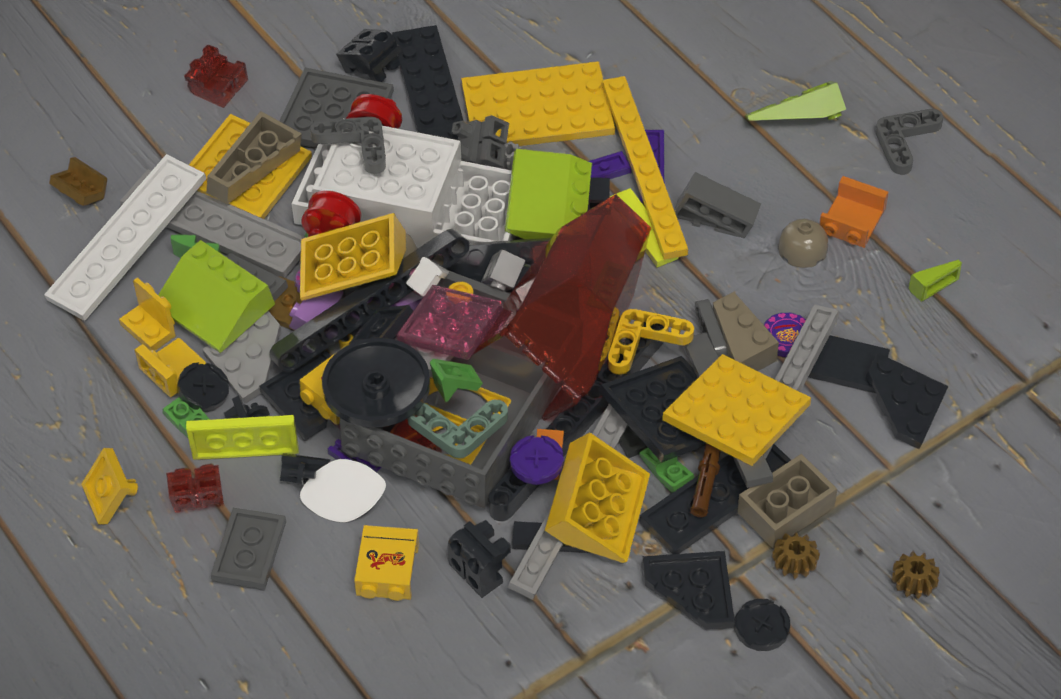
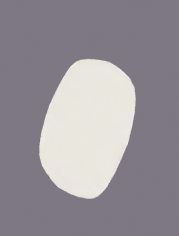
(343, 490)

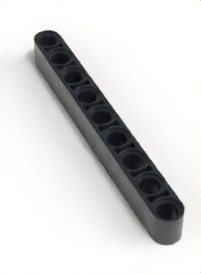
(357, 303)

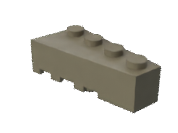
(253, 156)

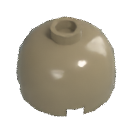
(803, 243)

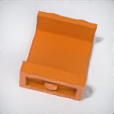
(854, 212)

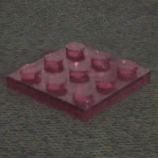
(450, 322)

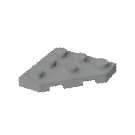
(248, 358)

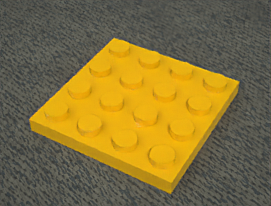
(266, 192)
(736, 409)

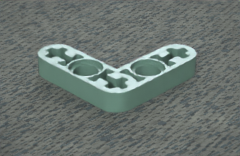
(456, 434)

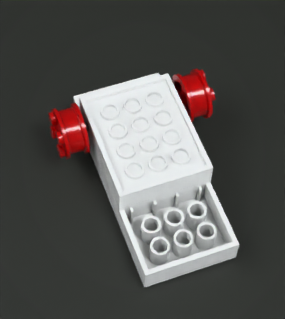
(421, 184)

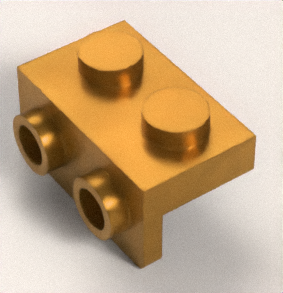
(80, 182)

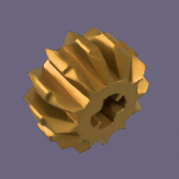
(795, 555)
(915, 574)

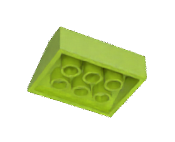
(546, 192)
(215, 296)

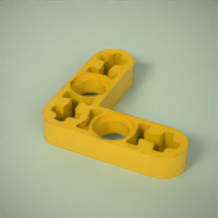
(635, 331)

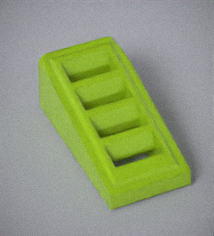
(934, 279)

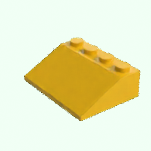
(351, 256)
(597, 499)

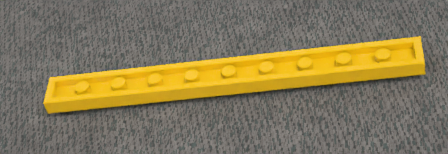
(645, 168)

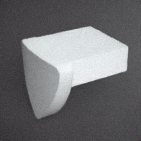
(426, 275)

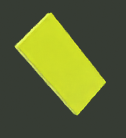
(242, 437)

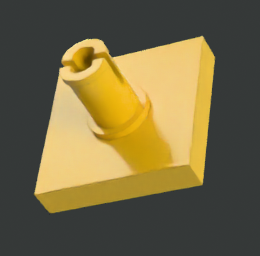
(107, 486)

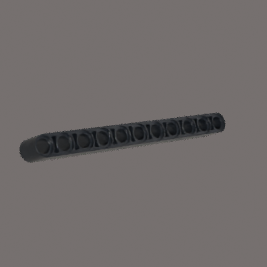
(575, 423)

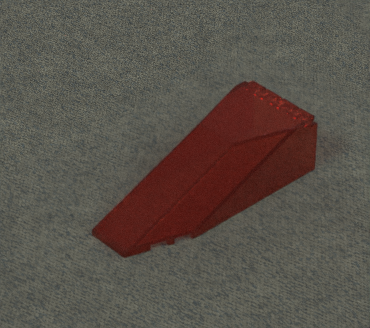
(575, 297)

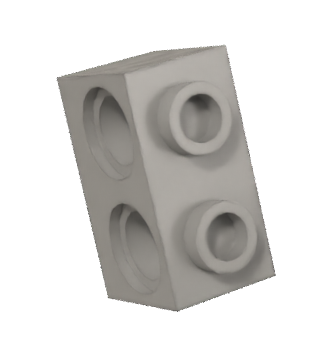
(503, 271)

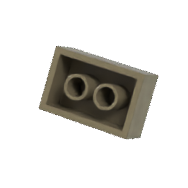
(789, 502)

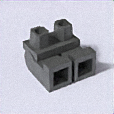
(480, 142)

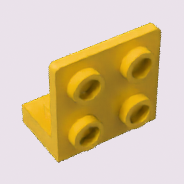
(151, 319)
(166, 364)

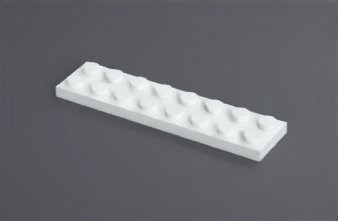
(125, 237)

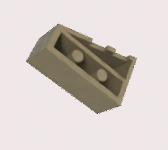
(744, 334)

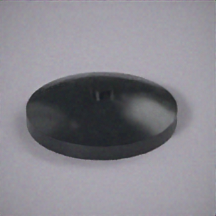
(376, 382)

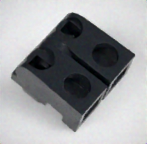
(370, 54)
(478, 558)

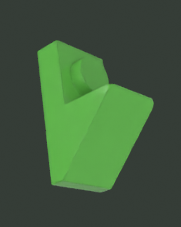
(451, 375)

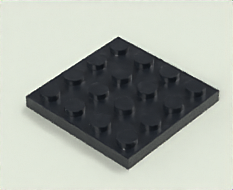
(643, 399)

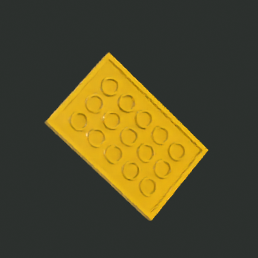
(542, 103)

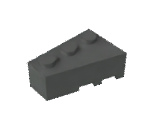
(716, 206)

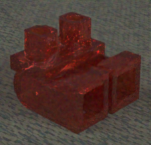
(215, 75)
(197, 491)

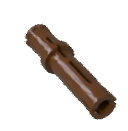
(708, 469)

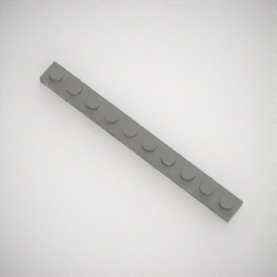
(546, 547)

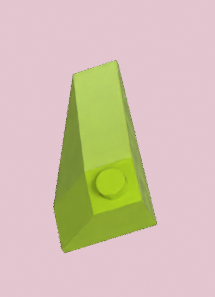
(815, 102)

